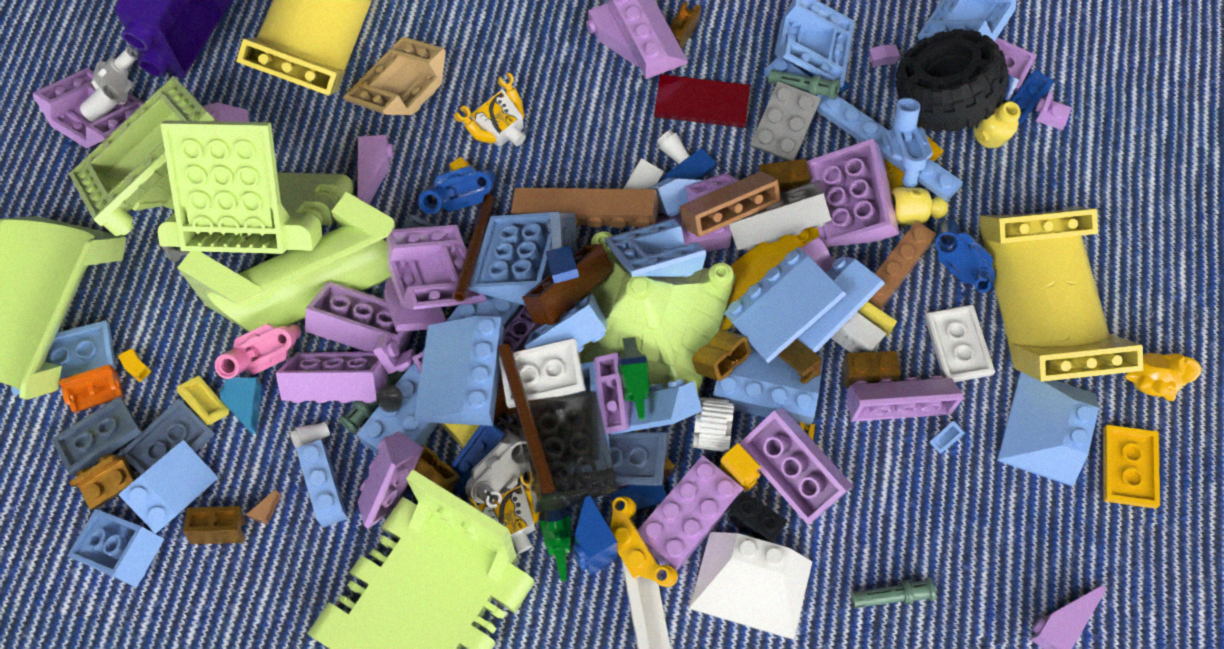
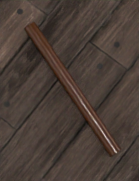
(474, 248)
(526, 419)

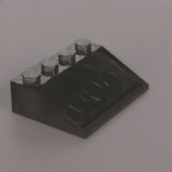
(574, 450)

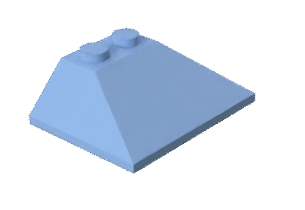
(977, 15)
(816, 39)
(657, 251)
(1049, 429)

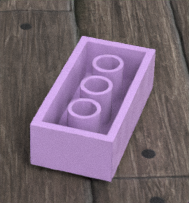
(795, 465)
(689, 513)

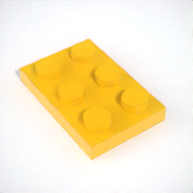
(1131, 466)

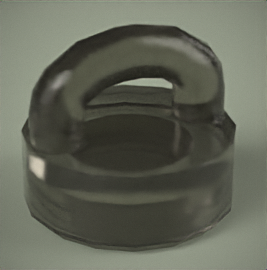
(389, 398)

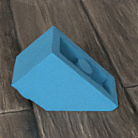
(243, 400)

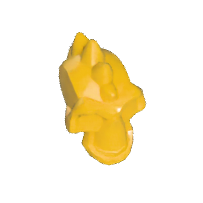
(1164, 374)

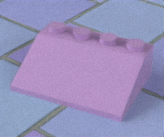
(855, 194)

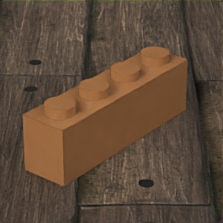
(730, 203)
(901, 262)

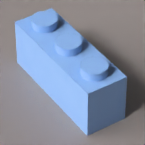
(321, 483)

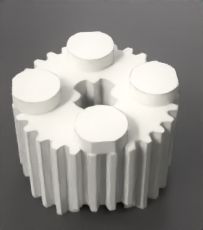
(713, 424)

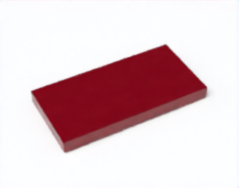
(702, 101)

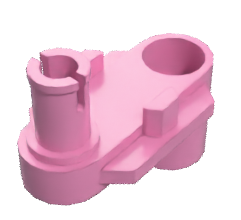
(257, 350)

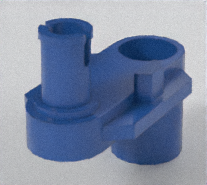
(457, 189)
(964, 256)

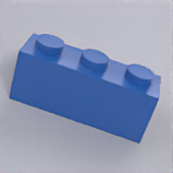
(594, 540)

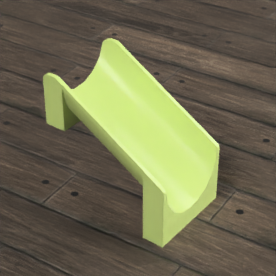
(38, 279)
(287, 284)

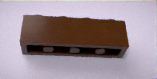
(551, 300)

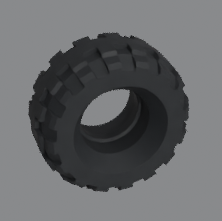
(954, 78)

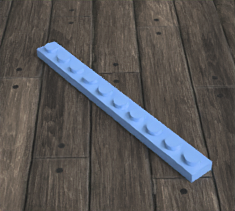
(864, 128)

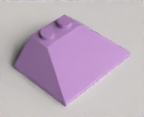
(62, 104)
(427, 266)

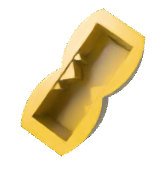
(740, 467)

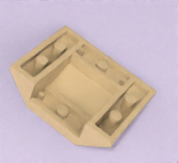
(400, 79)

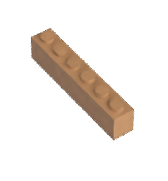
(592, 206)

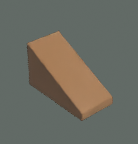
(264, 510)

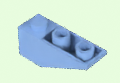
(672, 194)

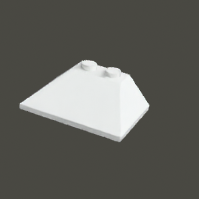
(752, 583)

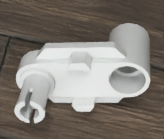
(110, 85)
(497, 471)

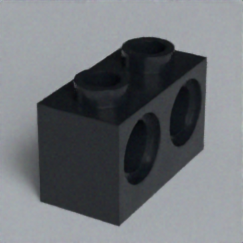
(755, 519)

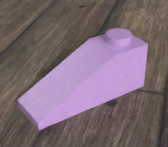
(607, 31)
(373, 164)
(611, 397)
(1065, 625)

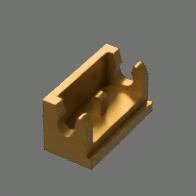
(685, 23)
(803, 360)
(214, 525)

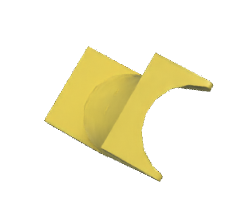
(306, 41)
(1052, 297)

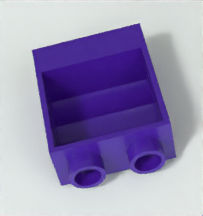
(169, 31)

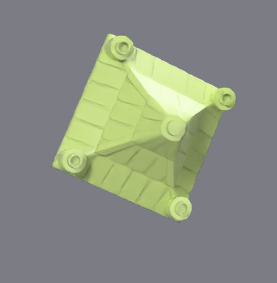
(131, 163)
(663, 314)

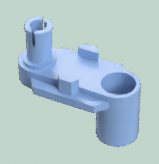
(908, 141)

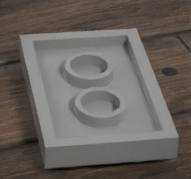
(785, 121)

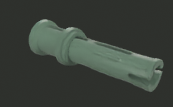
(814, 85)
(362, 410)
(905, 592)

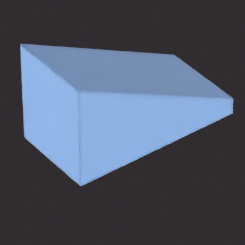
(947, 437)

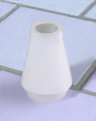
(673, 147)
(309, 433)

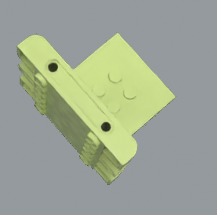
(233, 196)
(432, 582)

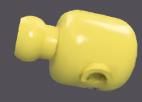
(999, 127)
(916, 204)

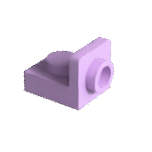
(1052, 112)
(390, 356)

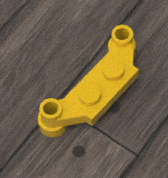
(633, 548)

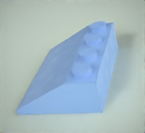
(512, 256)
(784, 304)
(460, 372)
(765, 387)

